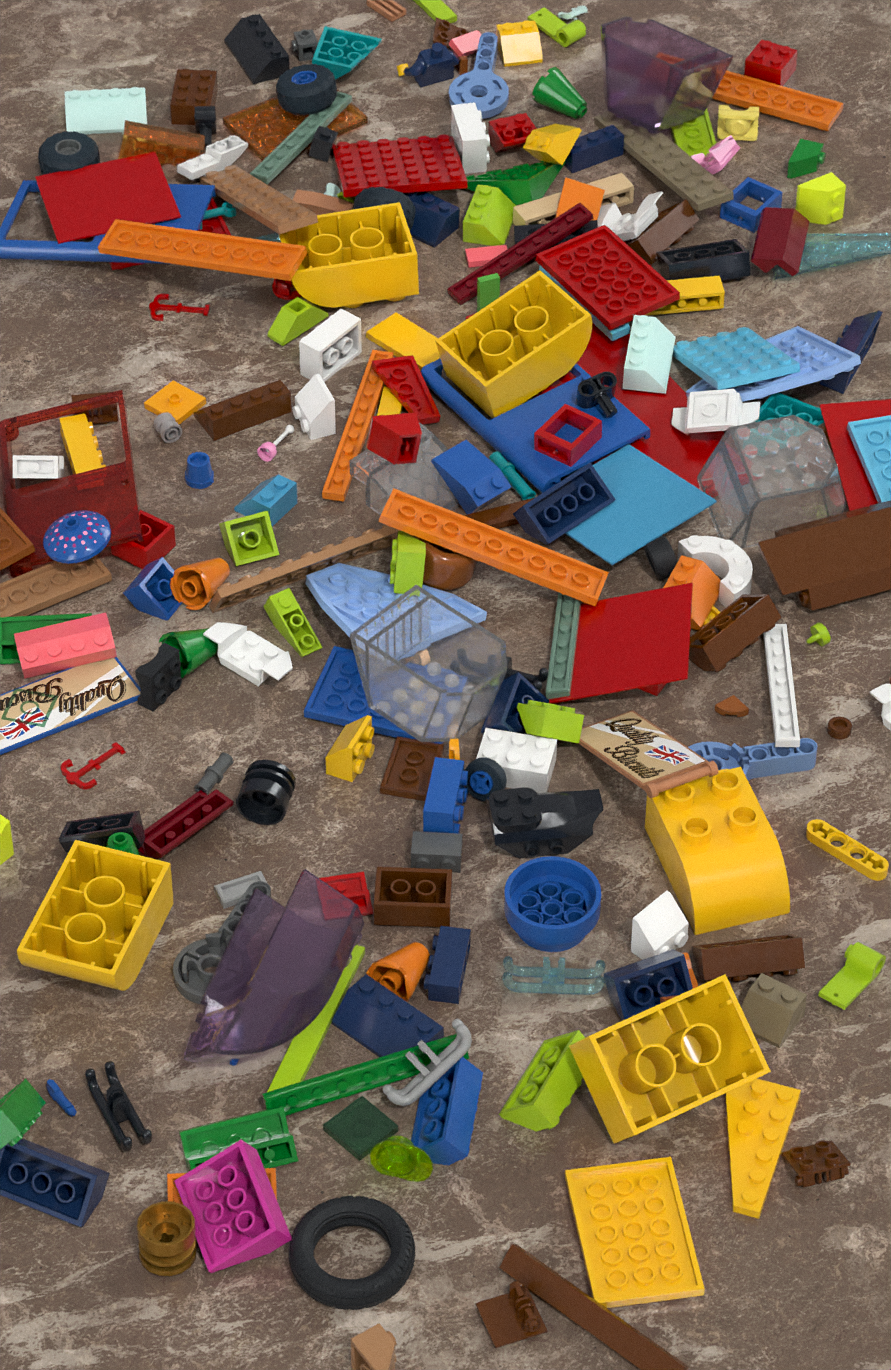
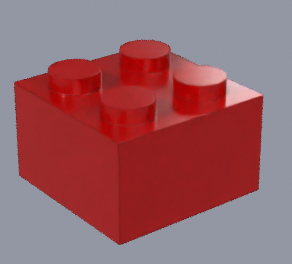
(771, 62)
(157, 543)

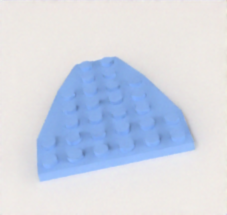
(817, 360)
(357, 594)

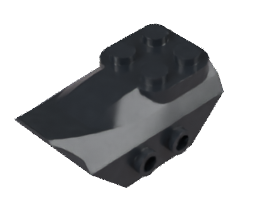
(542, 823)

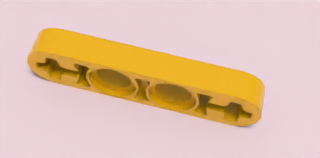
(871, 865)

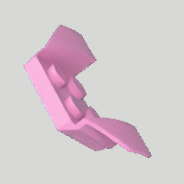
(718, 155)

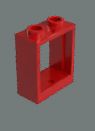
(567, 453)

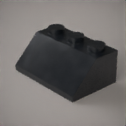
(99, 829)

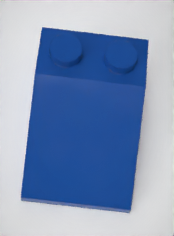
(471, 476)

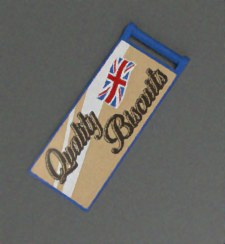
(82, 695)

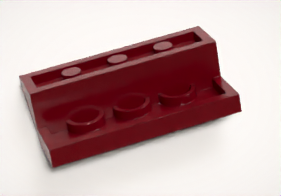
(780, 239)
(183, 822)

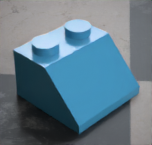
(273, 495)

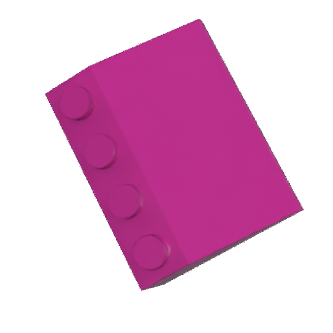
(233, 1207)

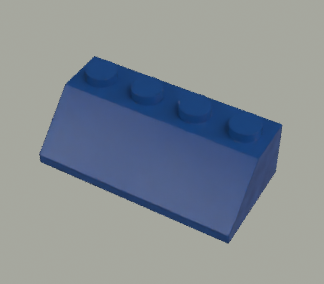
(448, 1114)

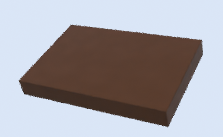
(410, 768)

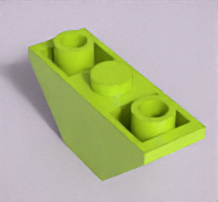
(294, 320)

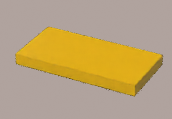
(405, 339)

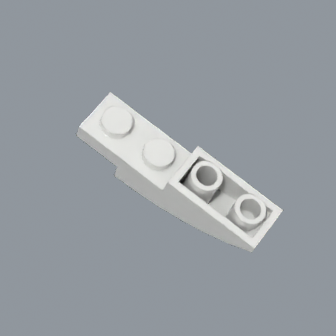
(216, 158)

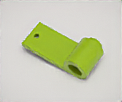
(554, 27)
(860, 970)

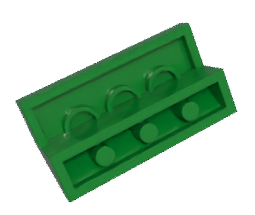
(13, 625)
(263, 1130)

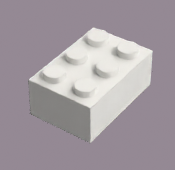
(470, 137)
(330, 345)
(524, 757)

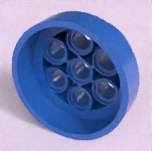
(552, 902)

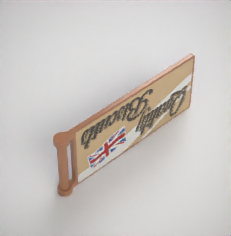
(645, 753)

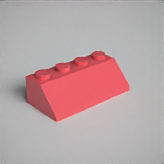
(65, 645)

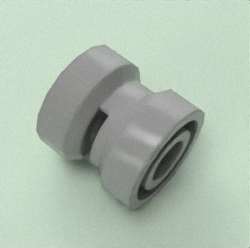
(167, 427)

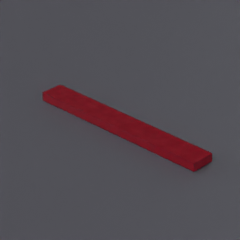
(523, 251)

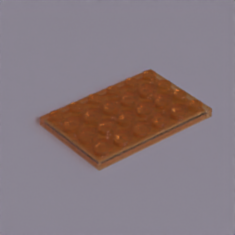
(269, 124)

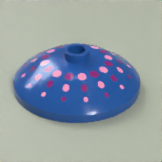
(77, 536)

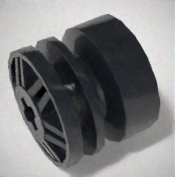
(266, 792)

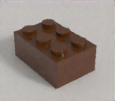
(191, 90)
(413, 897)

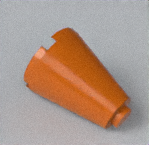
(198, 582)
(401, 969)

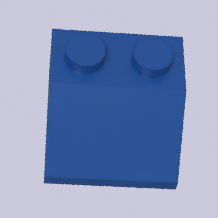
(152, 591)

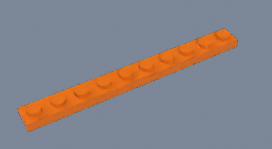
(355, 430)

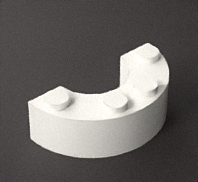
(723, 559)

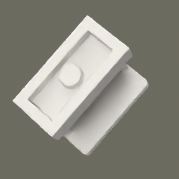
(38, 466)

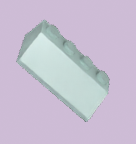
(104, 110)
(648, 356)

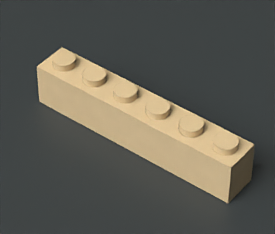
(543, 210)

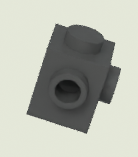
(304, 44)

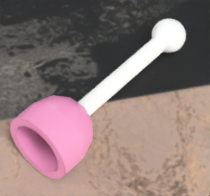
(267, 450)

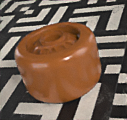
(446, 568)

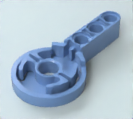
(482, 81)
(760, 759)

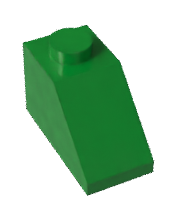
(805, 158)

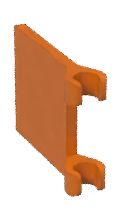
(578, 192)

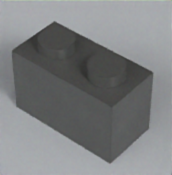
(437, 850)

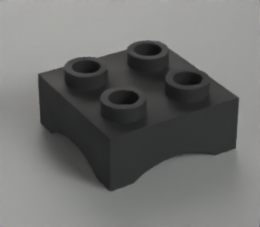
(159, 677)

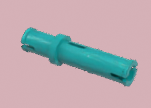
(512, 476)

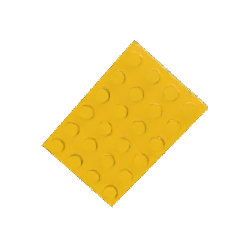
(634, 1233)

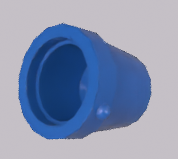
(199, 471)

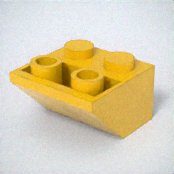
(351, 750)

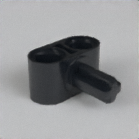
(205, 122)
(598, 393)

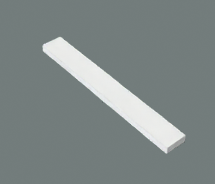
(781, 687)

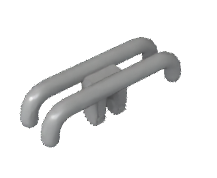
(434, 1070)

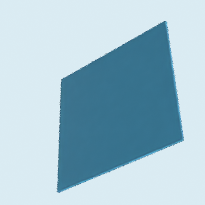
(646, 505)

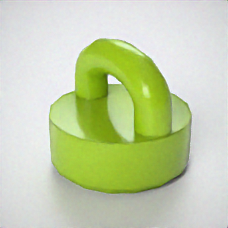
(819, 634)

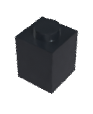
(323, 143)

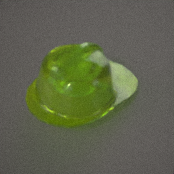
(401, 1159)

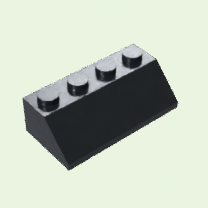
(257, 49)
(722, 258)

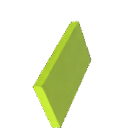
(694, 135)

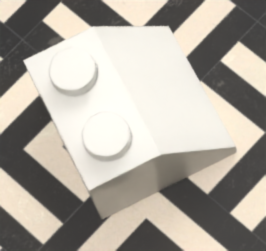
(315, 409)
(659, 928)

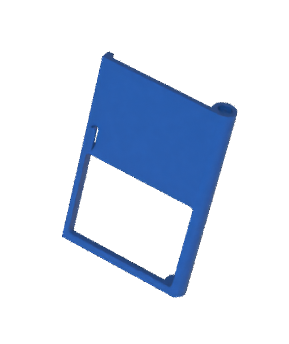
(190, 200)
(514, 430)

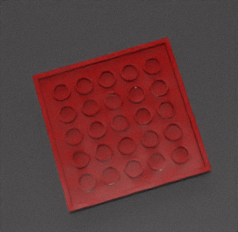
(399, 165)

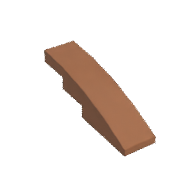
(321, 203)

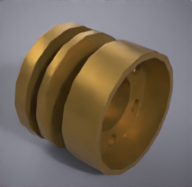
(166, 1238)

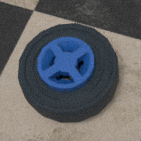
(485, 778)

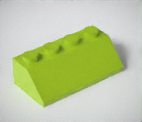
(545, 1085)

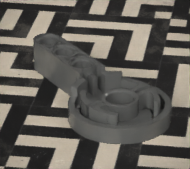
(215, 944)

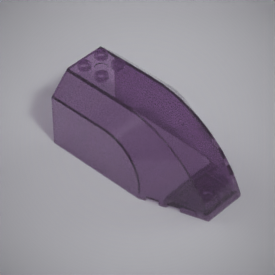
(276, 971)

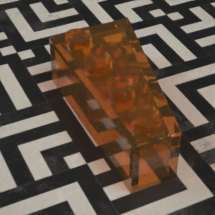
(169, 144)

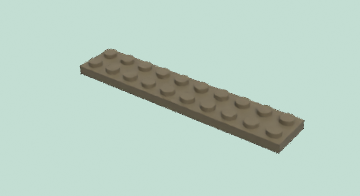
(669, 164)

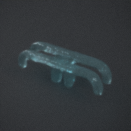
(553, 978)

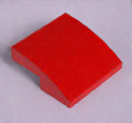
(354, 888)

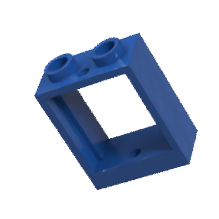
(733, 210)

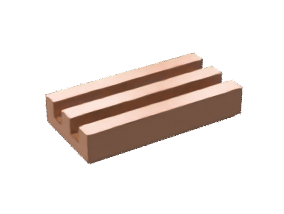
(389, 5)

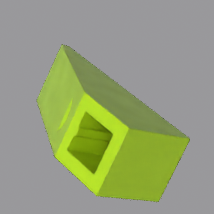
(291, 622)

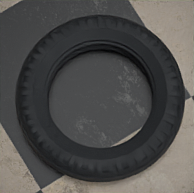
(360, 1292)

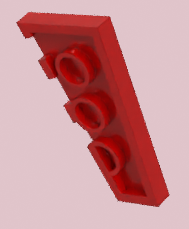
(408, 386)

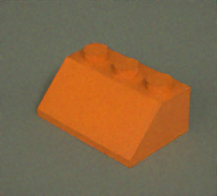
(705, 587)

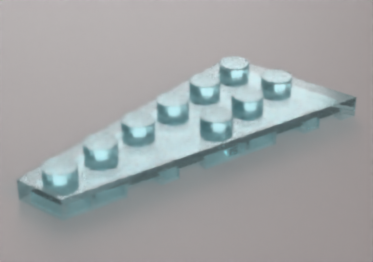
(837, 249)

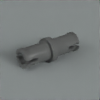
(214, 773)

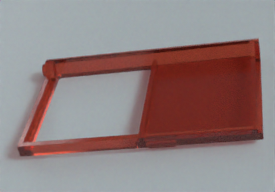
(95, 490)

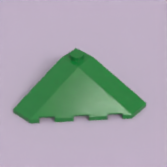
(521, 182)

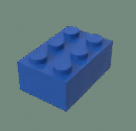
(445, 796)

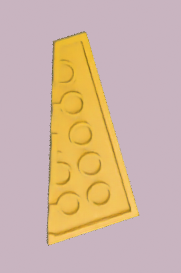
(757, 1130)

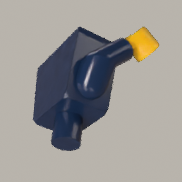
(431, 66)

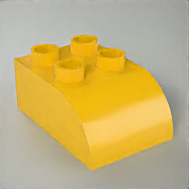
(356, 257)
(516, 345)
(718, 852)
(99, 916)
(669, 1059)

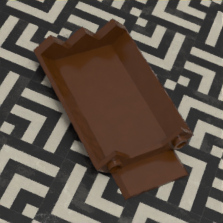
(833, 556)

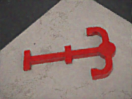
(156, 306)
(73, 777)

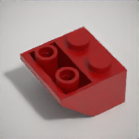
(510, 131)
(395, 437)

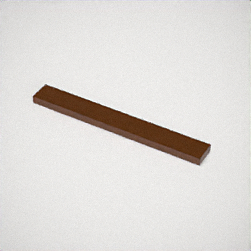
(587, 1312)

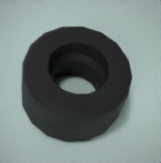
(661, 557)

